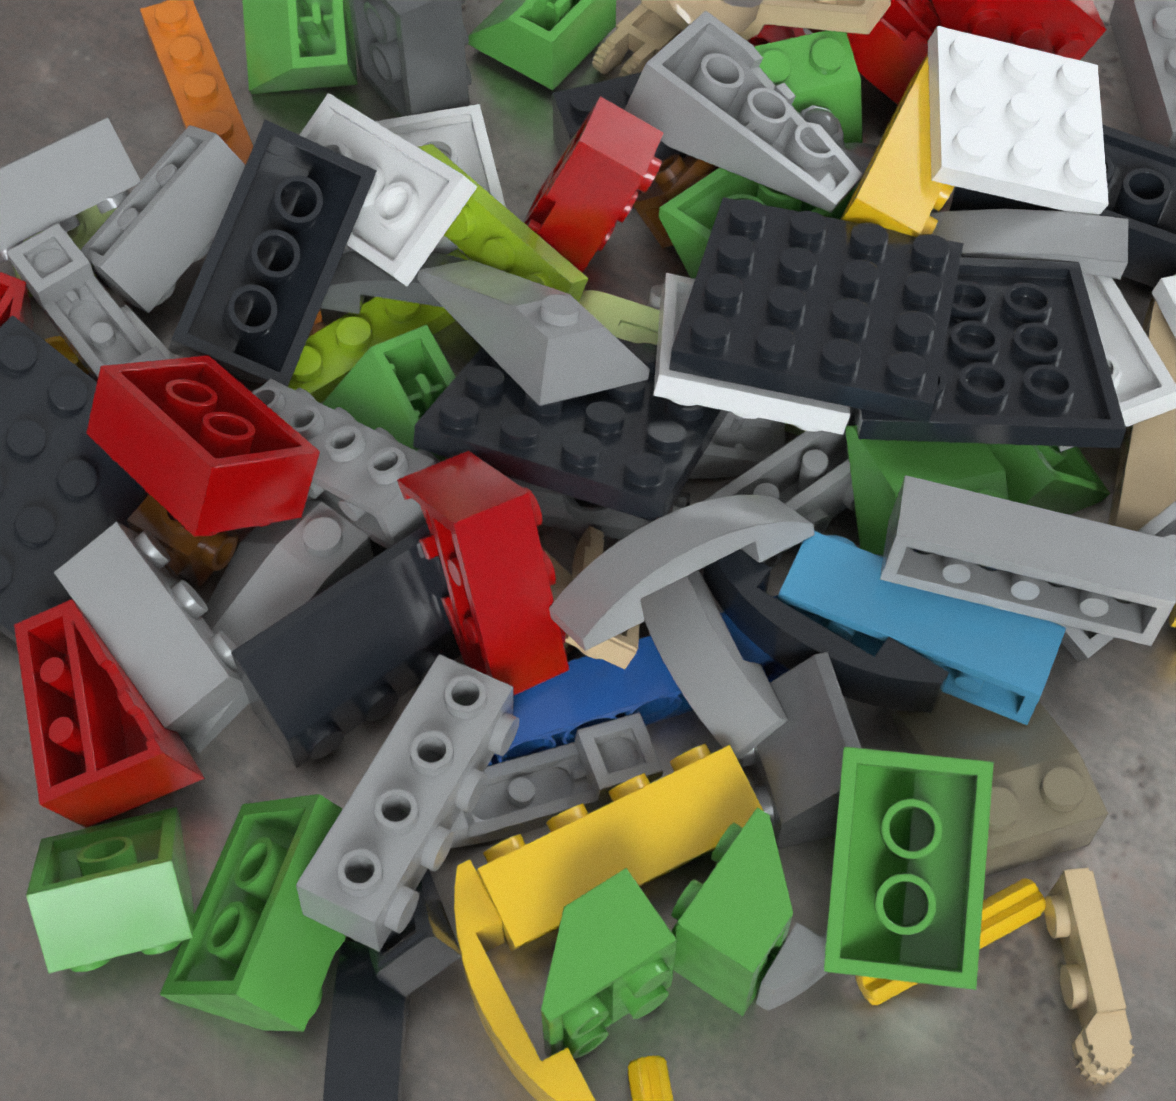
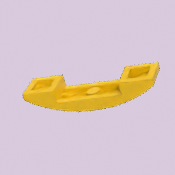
(479, 931)

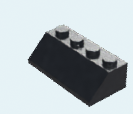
(1138, 188)
(273, 257)
(349, 651)

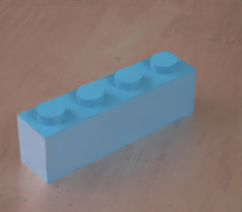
(990, 653)

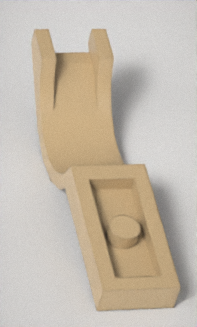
(829, 15)

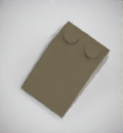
(1039, 783)

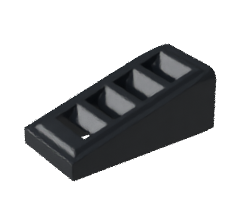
(424, 953)

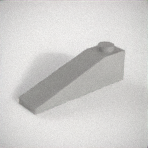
(728, 112)
(533, 331)
(274, 575)

